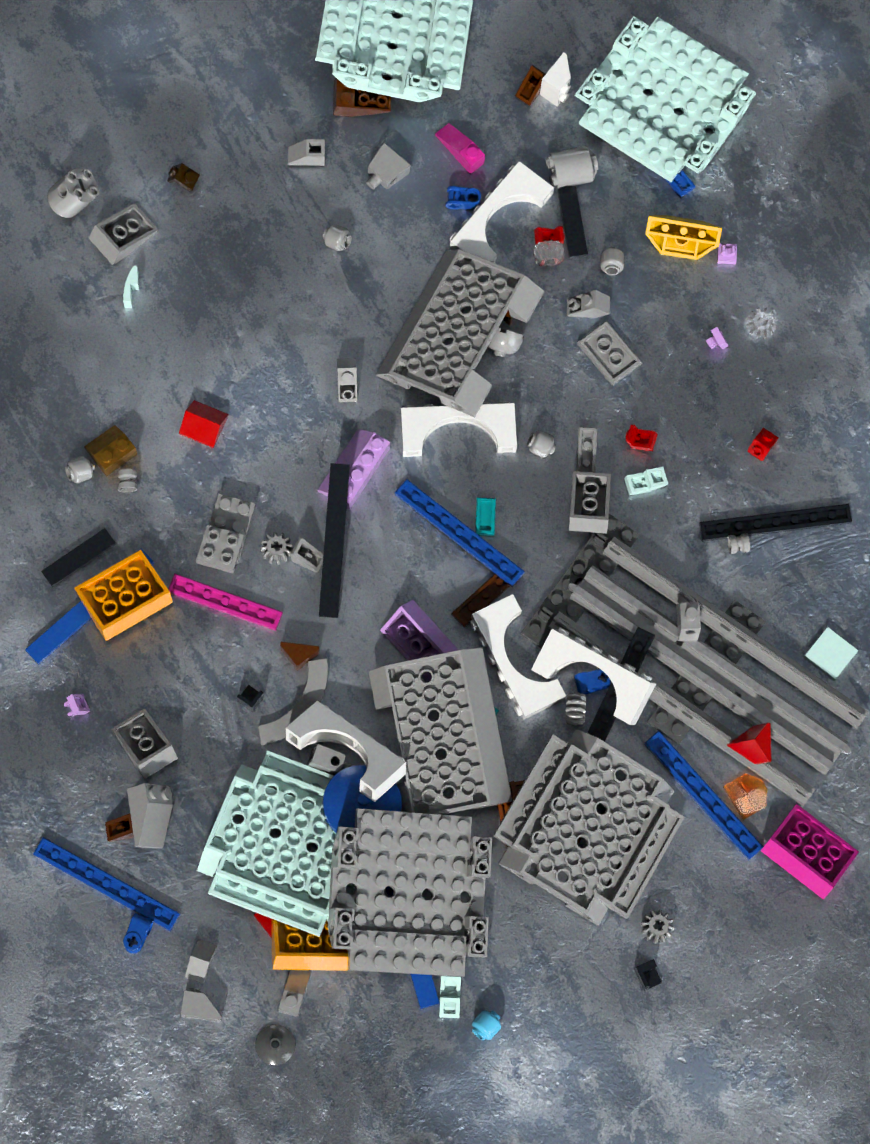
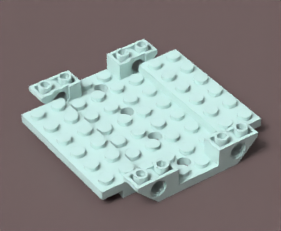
(427, 41)
(680, 77)
(267, 872)

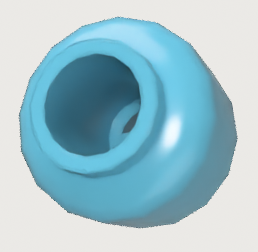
(486, 1025)

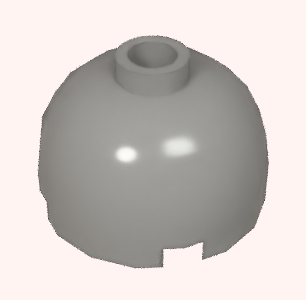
(505, 342)

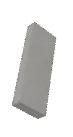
(586, 449)

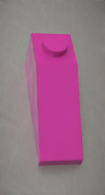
(461, 148)

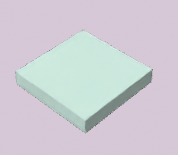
(831, 653)

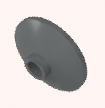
(277, 1055)

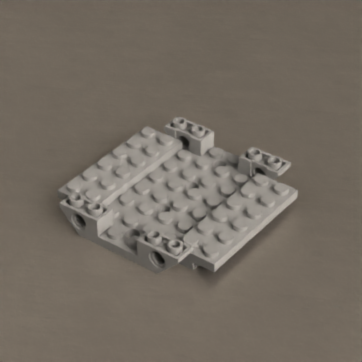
(560, 806)
(409, 856)

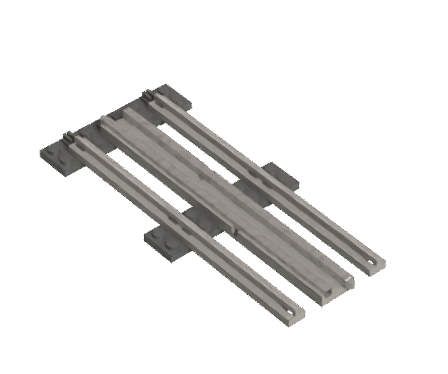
(704, 667)

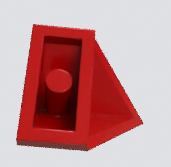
(754, 744)

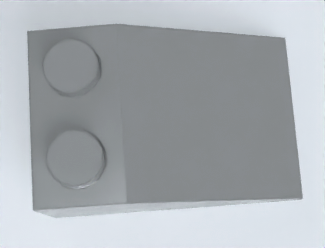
(122, 233)
(144, 743)
(150, 814)

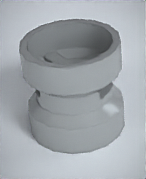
(127, 480)
(738, 543)

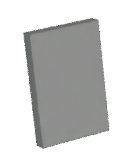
(609, 353)

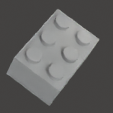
(589, 502)

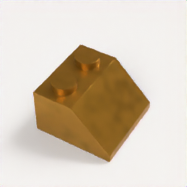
(111, 450)

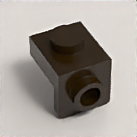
(183, 176)

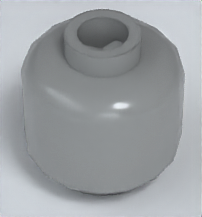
(337, 237)
(612, 261)
(541, 444)
(79, 469)

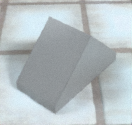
(307, 555)
(200, 961)

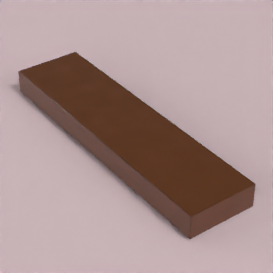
(480, 599)

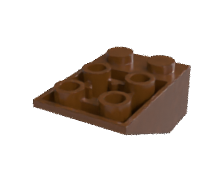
(356, 102)

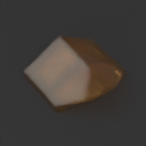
(747, 795)

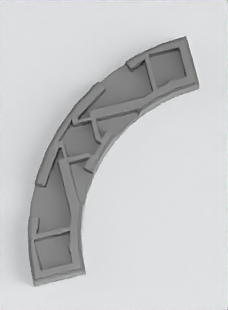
(313, 692)

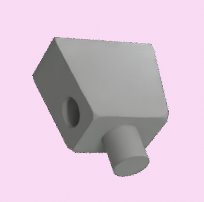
(386, 168)
(688, 619)
(321, 759)

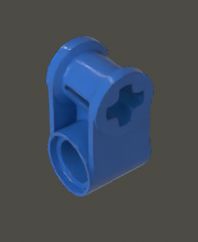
(461, 198)
(590, 681)
(139, 930)

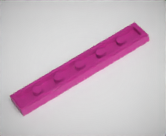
(225, 602)

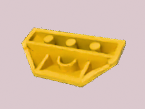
(682, 236)

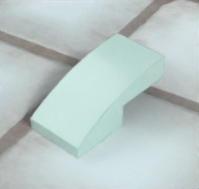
(132, 283)
(646, 481)
(450, 997)

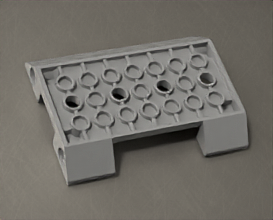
(440, 317)
(464, 729)

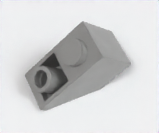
(307, 152)
(588, 305)
(347, 380)

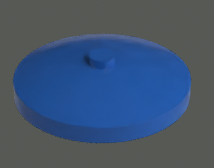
(344, 797)

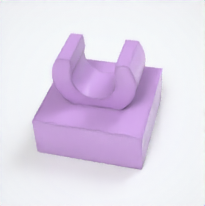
(727, 253)
(717, 339)
(78, 704)

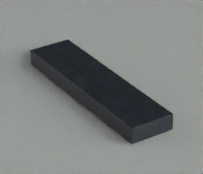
(572, 222)
(78, 557)

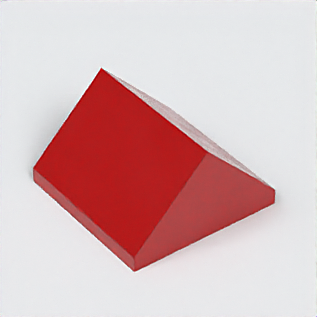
(203, 423)

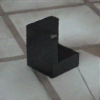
(250, 698)
(648, 975)

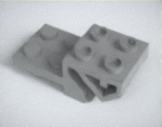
(226, 533)

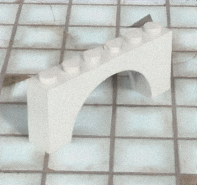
(517, 186)
(420, 422)
(630, 687)
(527, 694)
(324, 725)

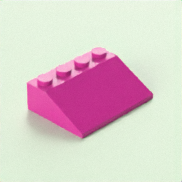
(809, 851)

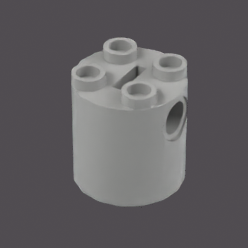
(572, 167)
(73, 192)

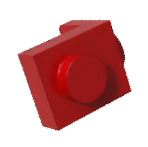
(547, 234)
(640, 438)
(762, 444)

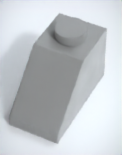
(198, 1006)

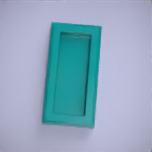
(485, 516)

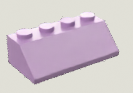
(364, 456)
(416, 634)

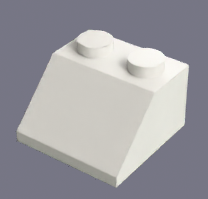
(557, 82)

